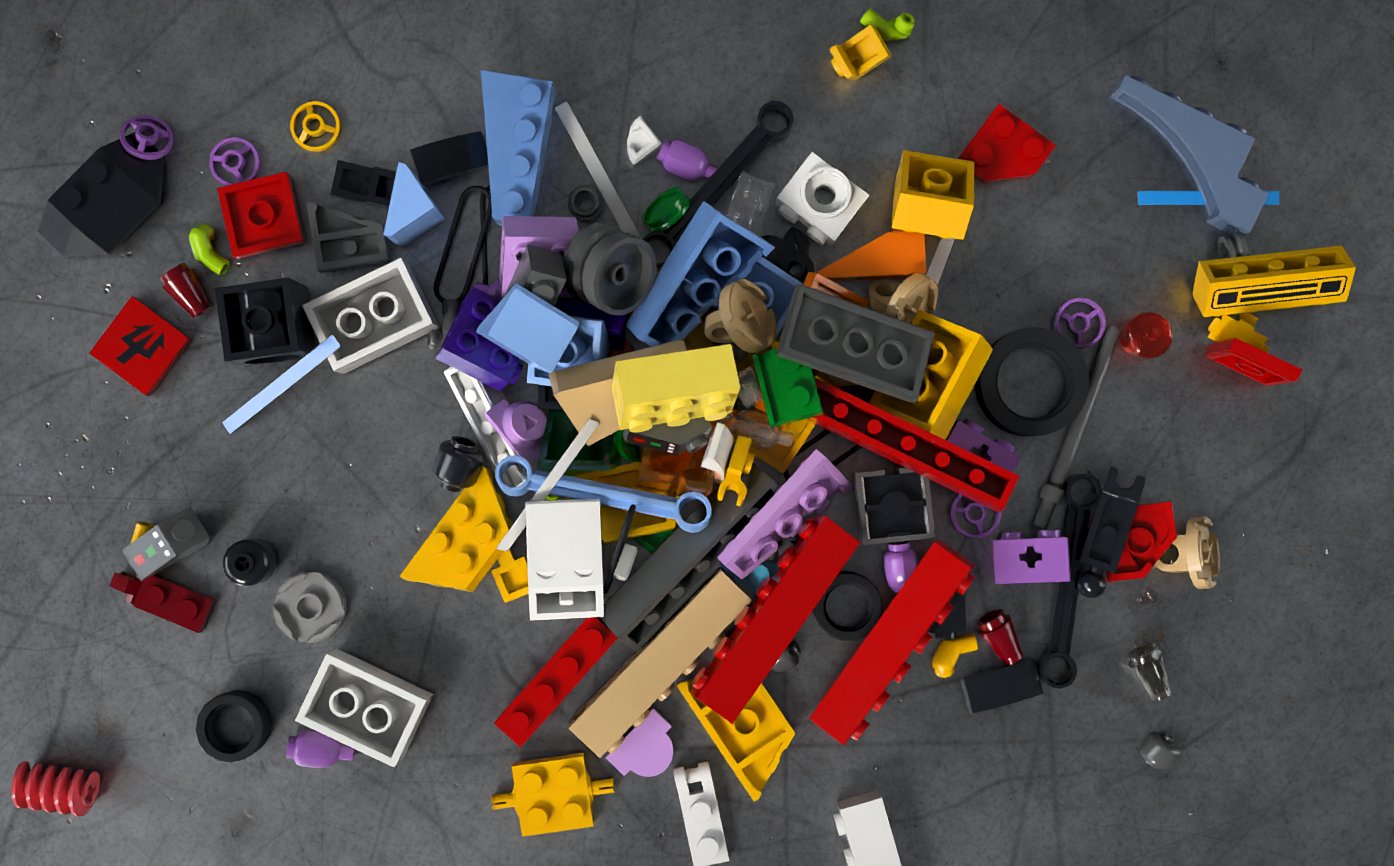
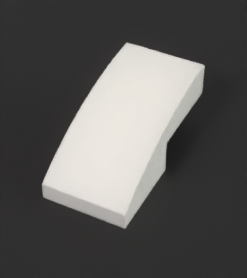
(719, 452)

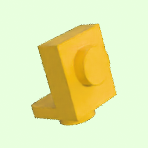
(860, 54)

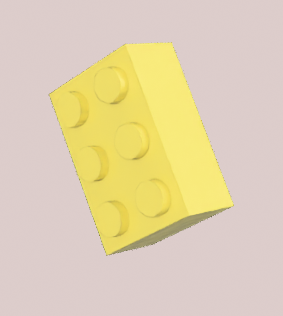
(675, 388)

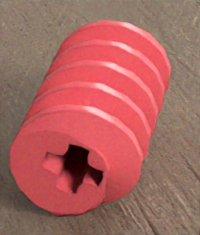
(54, 791)

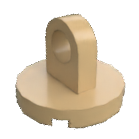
(905, 299)
(742, 318)
(1197, 554)

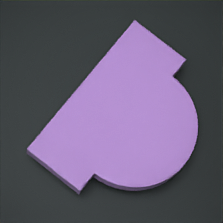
(520, 427)
(645, 748)

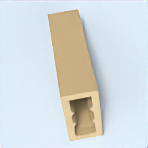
(587, 389)

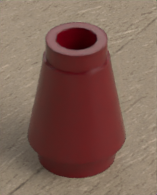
(186, 289)
(1000, 635)

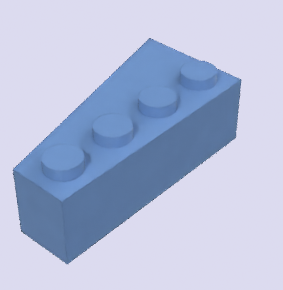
(517, 136)
(702, 263)

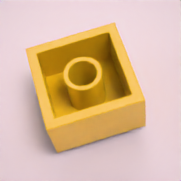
(933, 195)

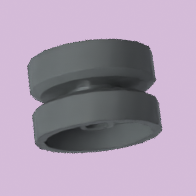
(609, 268)

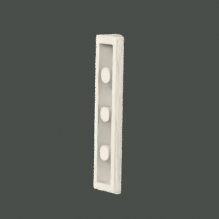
(475, 401)

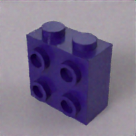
(472, 352)

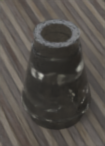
(1150, 669)

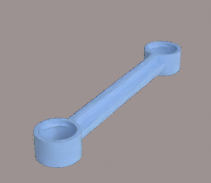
(608, 494)

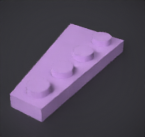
(783, 514)

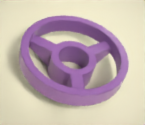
(146, 124)
(242, 162)
(1086, 318)
(978, 522)

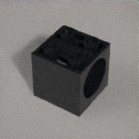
(264, 322)

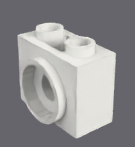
(799, 203)

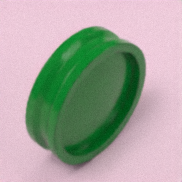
(666, 209)

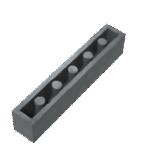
(682, 563)

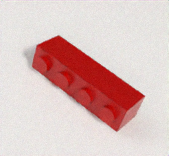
(555, 680)

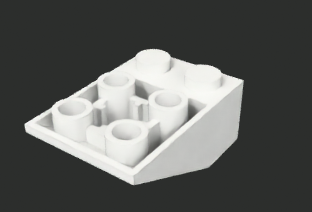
(564, 559)

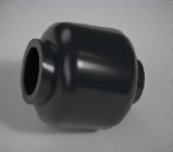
(457, 463)
(252, 552)

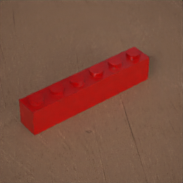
(914, 448)
(774, 617)
(892, 642)

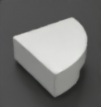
(641, 141)
(625, 562)

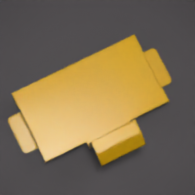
(1229, 328)

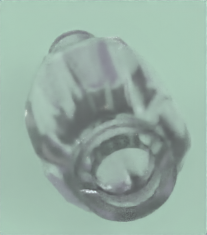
(757, 427)

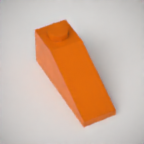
(887, 257)

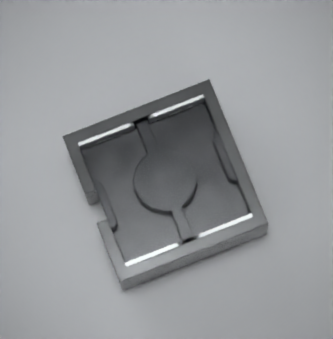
(893, 506)

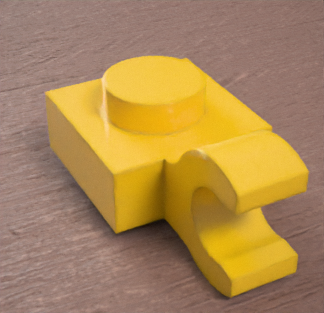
(740, 463)
(511, 576)

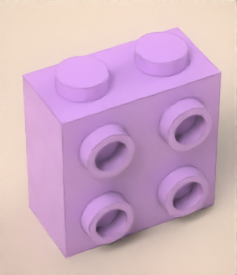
(541, 232)

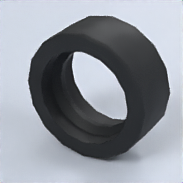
(866, 625)
(206, 733)

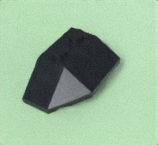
(103, 201)

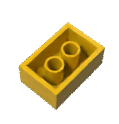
(949, 377)

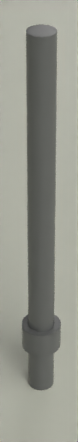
(1052, 492)

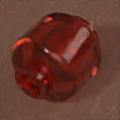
(1143, 346)

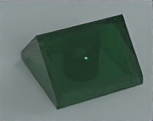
(558, 437)

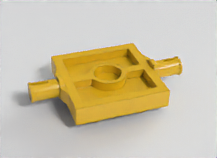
(553, 794)

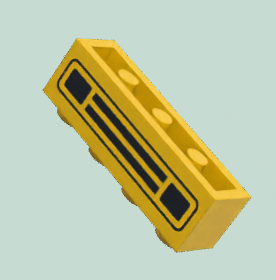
(1273, 281)

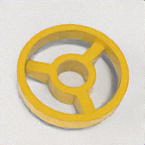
(323, 127)

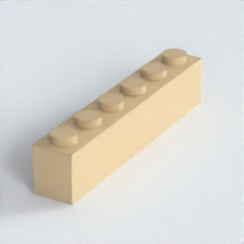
(658, 663)

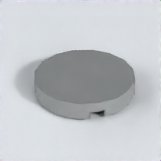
(309, 607)

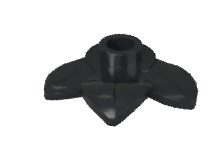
(791, 251)

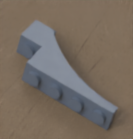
(1208, 148)

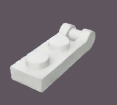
(701, 816)

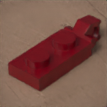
(166, 599)

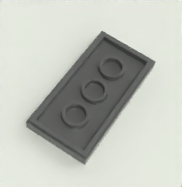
(855, 343)

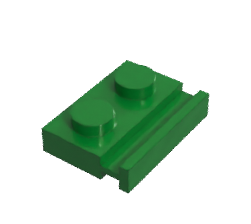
(786, 389)

